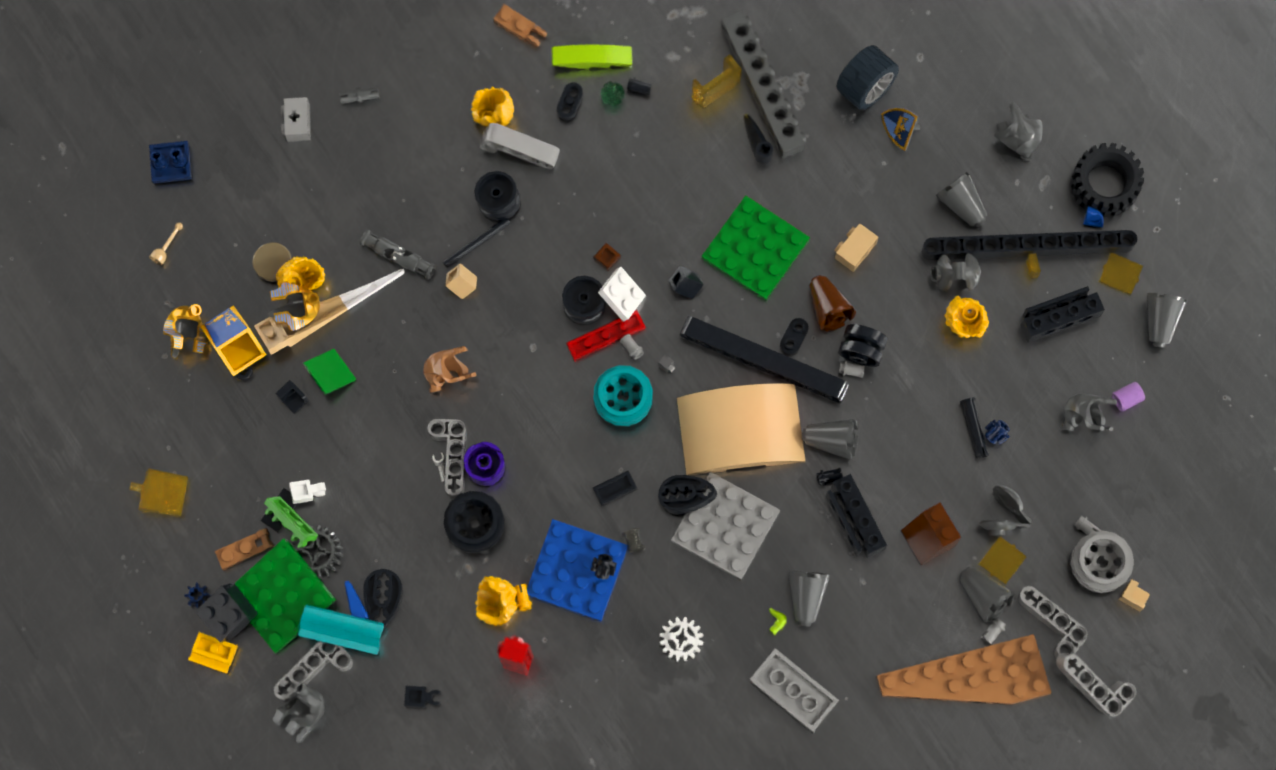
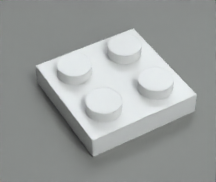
(622, 294)

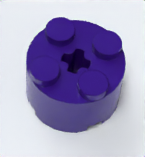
(488, 474)

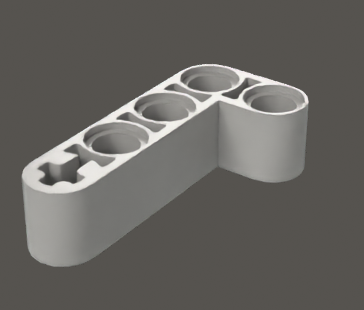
(520, 145)
(452, 459)
(1050, 620)
(310, 672)
(1092, 681)

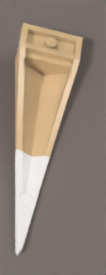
(278, 334)

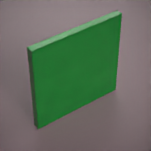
(329, 371)

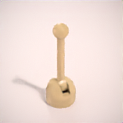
(159, 255)

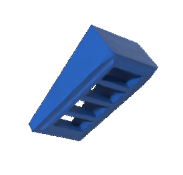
(355, 605)

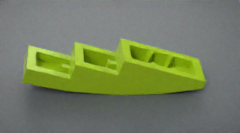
(591, 56)

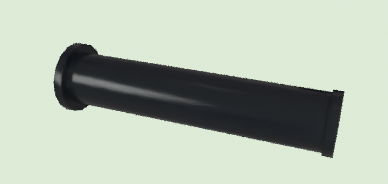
(975, 427)

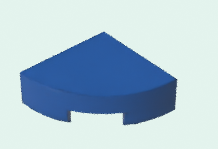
(1093, 217)

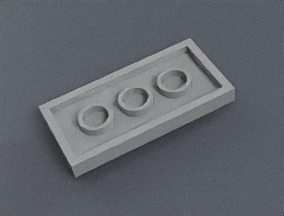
(794, 690)

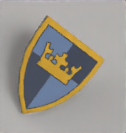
(900, 125)

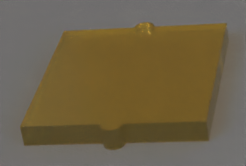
(1121, 273)
(1002, 560)

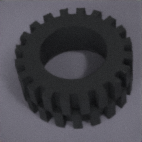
(1113, 158)

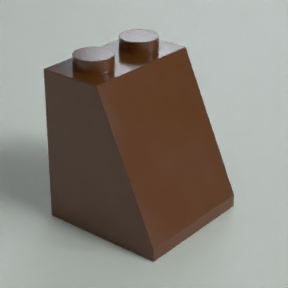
(931, 534)

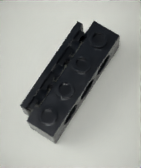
(1063, 317)
(859, 515)

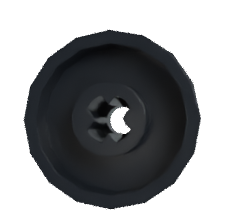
(497, 195)
(583, 311)
(862, 345)

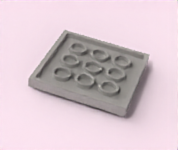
(727, 528)

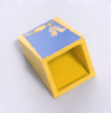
(233, 340)

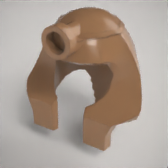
(440, 364)

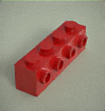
(515, 655)

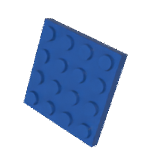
(565, 573)

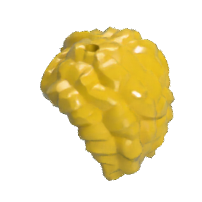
(492, 107)
(301, 272)
(966, 322)
(495, 601)

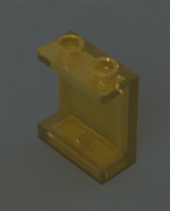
(718, 86)

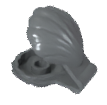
(945, 272)
(1011, 501)

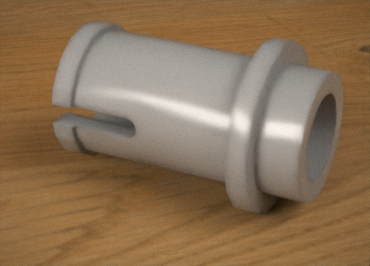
(632, 347)
(851, 369)
(1085, 525)
(993, 631)

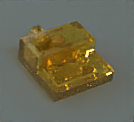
(161, 492)

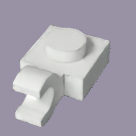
(303, 492)

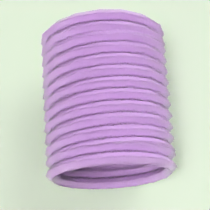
(1128, 396)

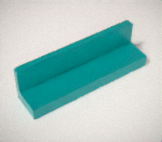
(340, 629)

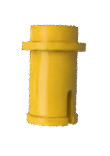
(522, 598)

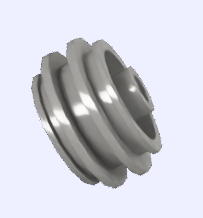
(1101, 540)

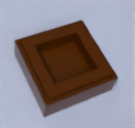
(607, 256)

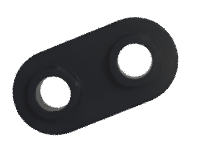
(569, 102)
(794, 336)

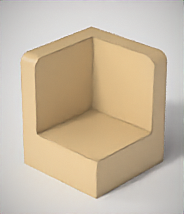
(461, 281)
(1134, 596)

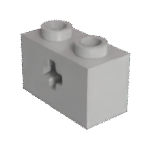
(299, 109)

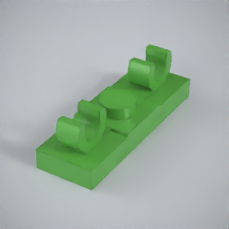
(290, 520)

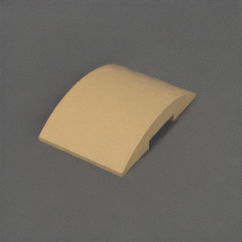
(740, 428)

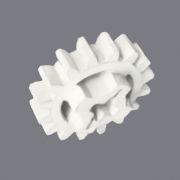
(691, 641)

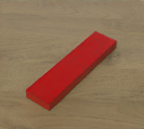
(604, 336)

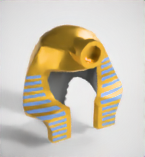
(300, 310)
(185, 323)

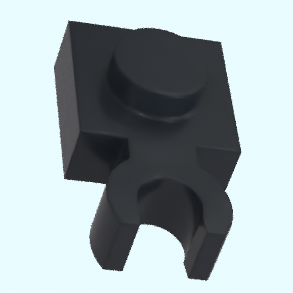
(417, 697)

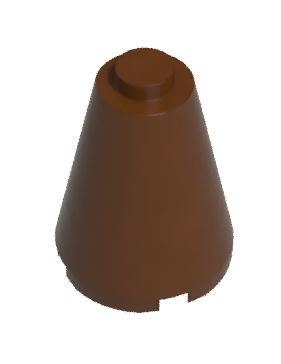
(830, 304)

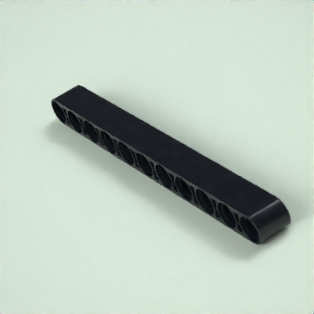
(1038, 239)

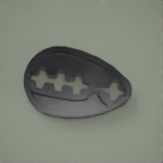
(683, 483)
(371, 592)

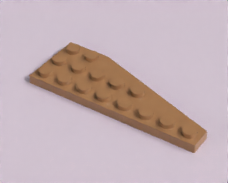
(991, 674)

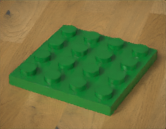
(755, 248)
(279, 591)

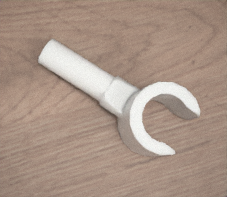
(440, 466)

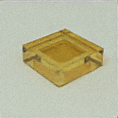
(1033, 266)

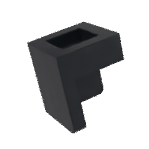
(686, 282)
(292, 397)

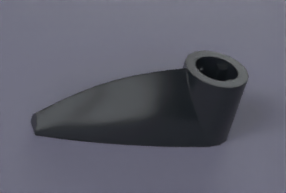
(758, 141)

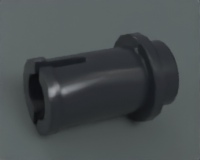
(638, 86)
(828, 476)

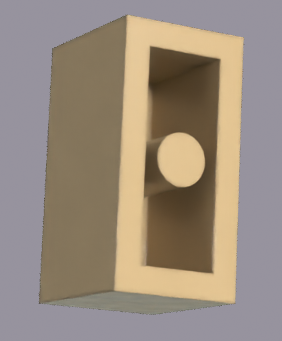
(856, 247)

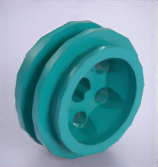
(634, 378)

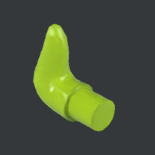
(780, 622)

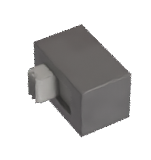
(666, 364)

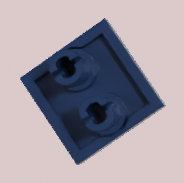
(170, 162)

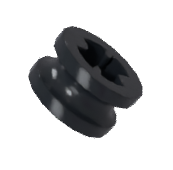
(248, 374)

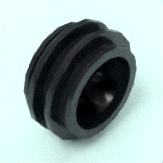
(480, 501)

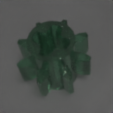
(612, 93)

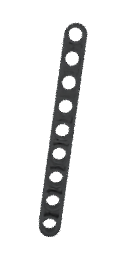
(764, 359)

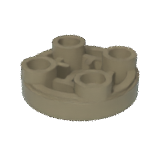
(269, 260)

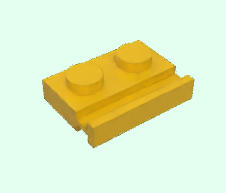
(213, 654)

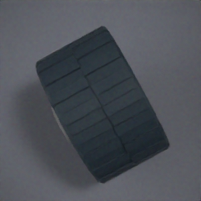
(867, 77)

